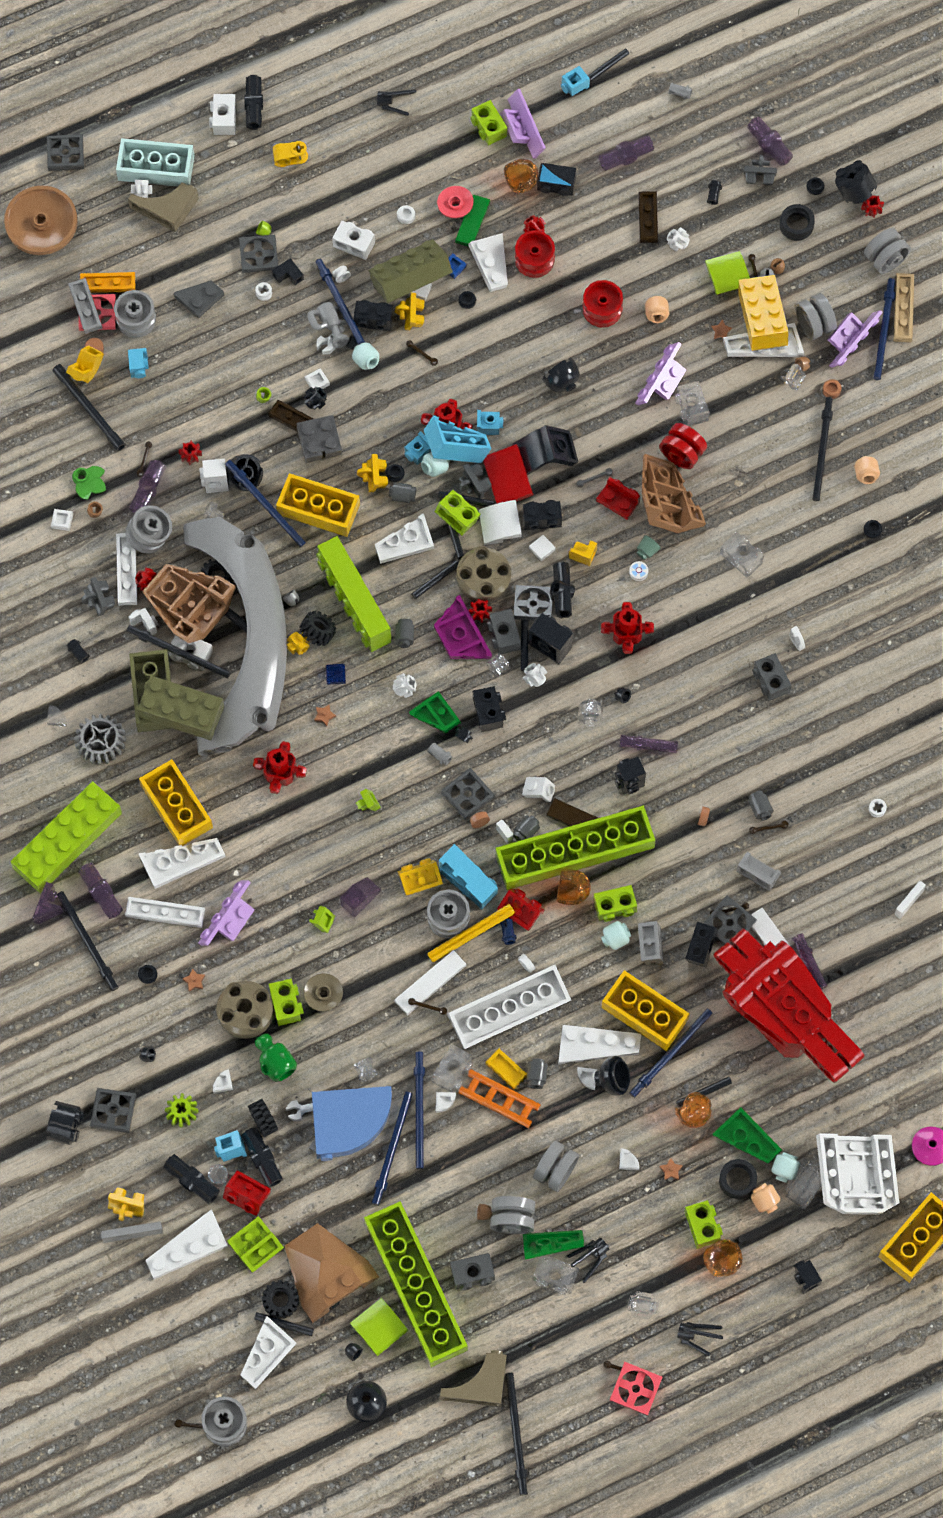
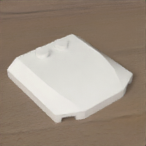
(858, 1173)

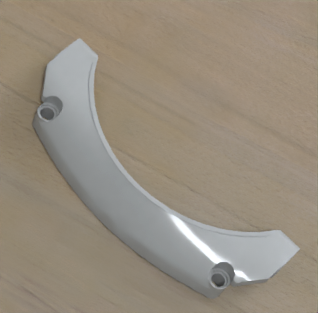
(262, 673)

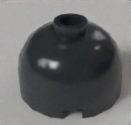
(562, 376)
(250, 466)

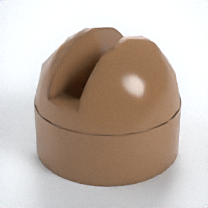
(779, 268)
(803, 362)
(98, 509)
(484, 1212)

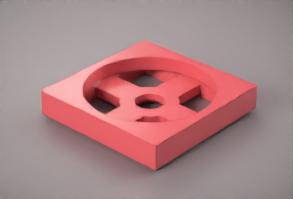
(111, 323)
(615, 1397)

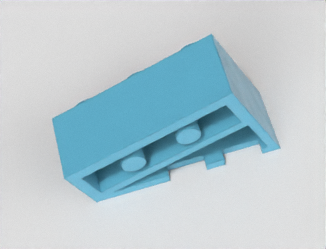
(456, 443)
(467, 877)

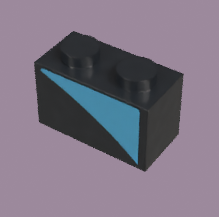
(556, 179)

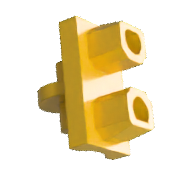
(407, 311)
(370, 473)
(126, 1206)

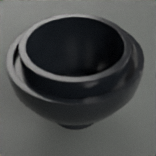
(613, 1076)
(370, 1410)

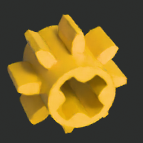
(297, 643)

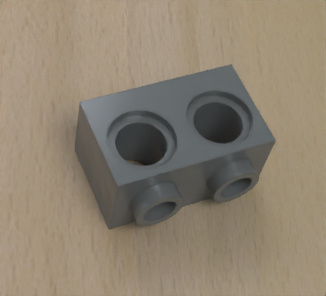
(776, 675)

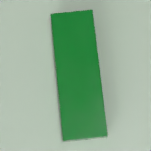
(472, 221)

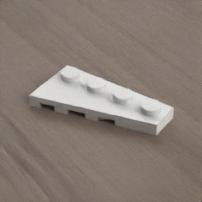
(740, 346)
(173, 863)
(592, 1043)
(192, 1244)

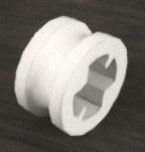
(341, 274)
(266, 295)
(872, 805)

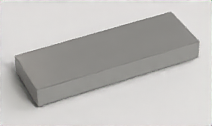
(85, 305)
(132, 1232)

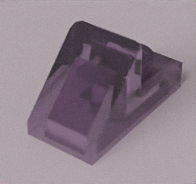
(45, 909)

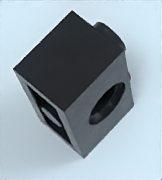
(701, 944)

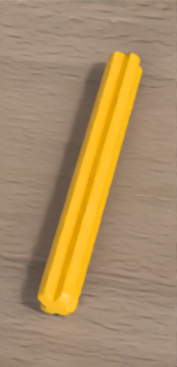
(471, 933)

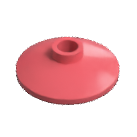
(455, 195)

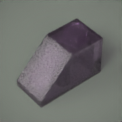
(359, 896)

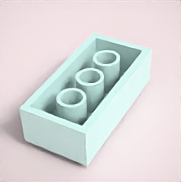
(155, 161)

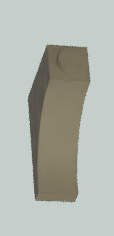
(168, 209)
(485, 1387)

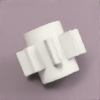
(141, 188)
(678, 239)
(535, 675)
(404, 685)

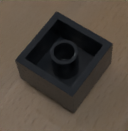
(550, 638)

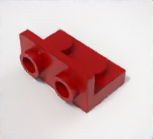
(619, 498)
(525, 910)
(246, 1193)

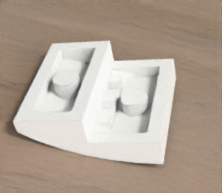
(500, 522)

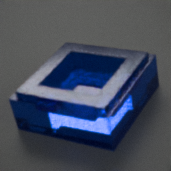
(335, 674)

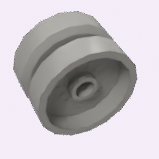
(887, 250)
(135, 313)
(816, 316)
(148, 529)
(438, 915)
(555, 1166)
(512, 1215)
(221, 1409)

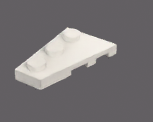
(491, 261)
(407, 541)
(266, 1353)

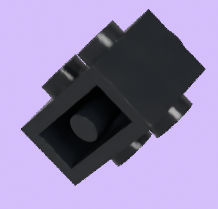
(373, 315)
(542, 515)
(488, 708)
(630, 775)

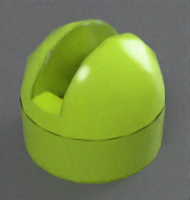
(263, 228)
(267, 394)

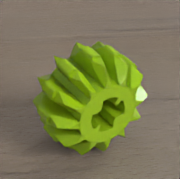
(189, 1106)

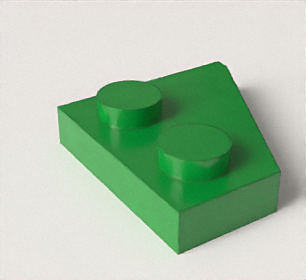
(436, 713)

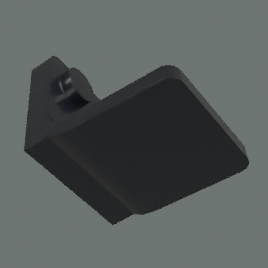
(547, 446)

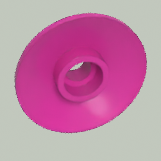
(923, 1151)

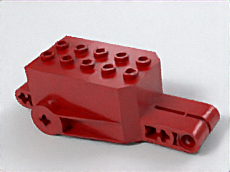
(785, 1003)

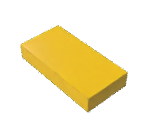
(506, 1068)

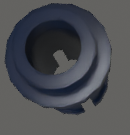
(508, 932)

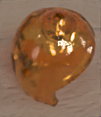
(521, 175)
(573, 887)
(692, 1103)
(726, 1258)

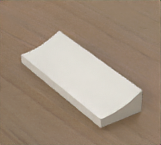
(509, 1006)

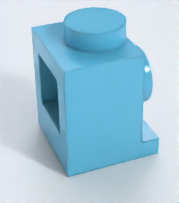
(575, 81)
(138, 362)
(489, 422)
(414, 454)
(230, 1146)

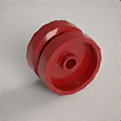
(534, 254)
(602, 303)
(683, 446)

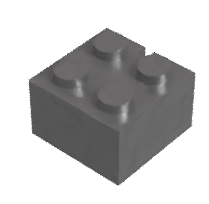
(319, 436)

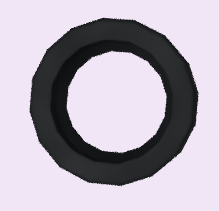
(797, 209)
(738, 1163)

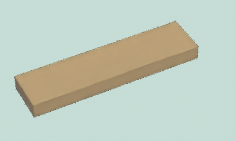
(903, 307)

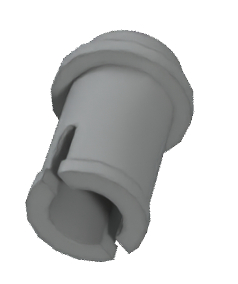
(681, 91)
(440, 754)

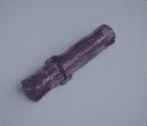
(649, 744)
(806, 955)

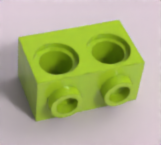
(492, 121)
(455, 514)
(613, 898)
(282, 1002)
(697, 1224)

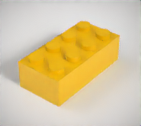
(763, 312)
(318, 505)
(176, 803)
(645, 1010)
(916, 1239)

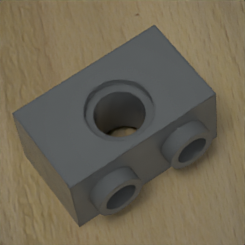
(504, 621)
(481, 1263)

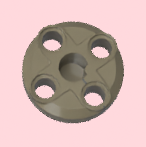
(483, 574)
(245, 1009)

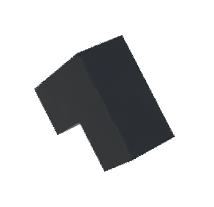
(288, 270)

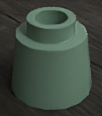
(647, 547)

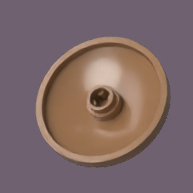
(40, 220)

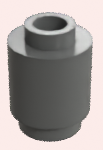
(402, 492)
(404, 633)
(760, 805)
(526, 828)
(536, 1073)

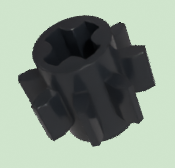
(315, 398)

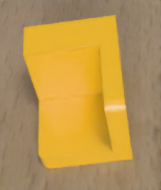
(583, 553)

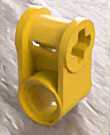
(288, 153)

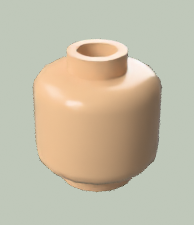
(657, 309)
(867, 470)
(765, 1198)

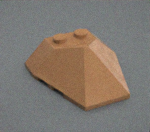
(666, 498)
(189, 601)
(325, 1270)

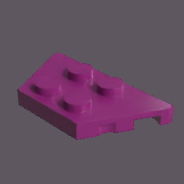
(460, 633)

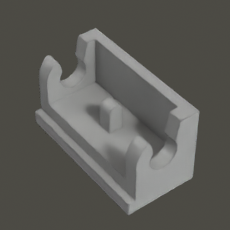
(758, 871)
(650, 943)

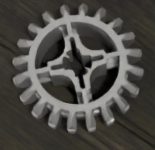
(111, 728)

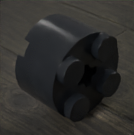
(855, 182)
(64, 1123)

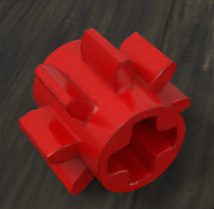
(872, 206)
(534, 223)
(185, 452)
(144, 577)
(479, 605)

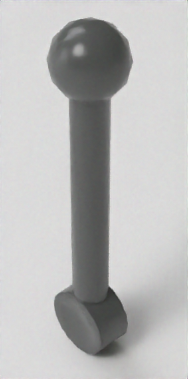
(608, 472)

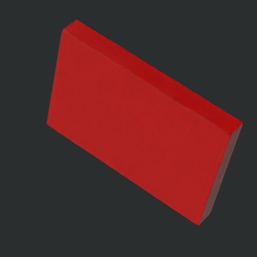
(508, 475)

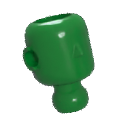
(275, 1059)

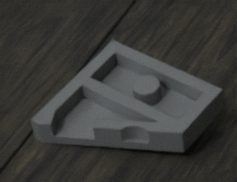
(199, 297)

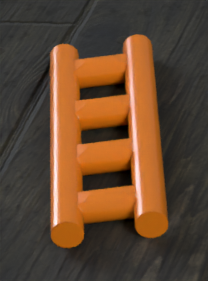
(494, 1087)

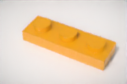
(110, 281)

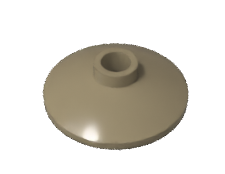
(323, 983)

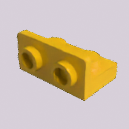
(420, 876)

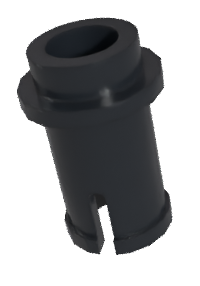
(714, 191)
(75, 647)

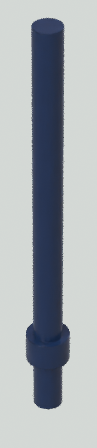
(326, 276)
(889, 296)
(240, 476)
(419, 1073)
(645, 1080)
(381, 1184)

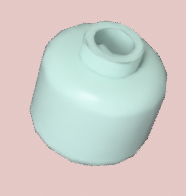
(365, 356)
(433, 466)
(616, 935)
(785, 1167)

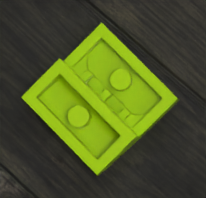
(727, 272)
(255, 1244)
(379, 1326)

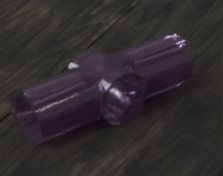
(770, 141)
(626, 153)
(151, 478)
(100, 891)

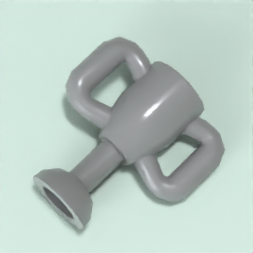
(329, 318)

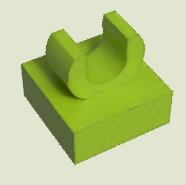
(368, 801)
(323, 919)

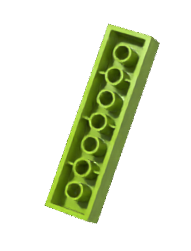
(575, 847)
(415, 1284)

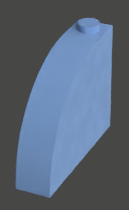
(348, 1119)

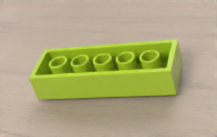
(354, 594)
(66, 837)

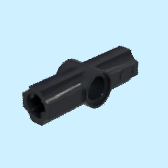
(253, 102)
(562, 590)
(262, 1157)
(191, 1179)

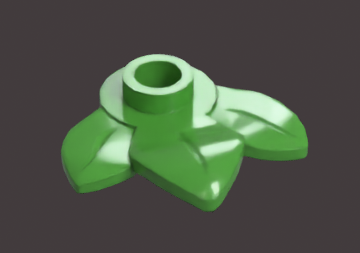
(91, 482)

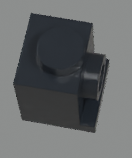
(806, 1275)

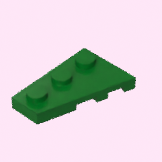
(748, 1137)
(551, 1242)

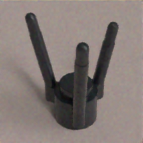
(385, 98)
(596, 1249)
(688, 1330)

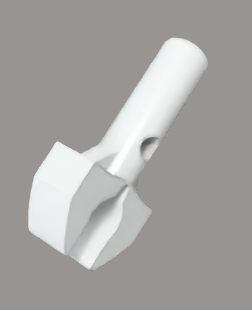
(328, 340)
(301, 1110)

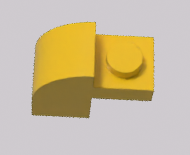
(86, 364)

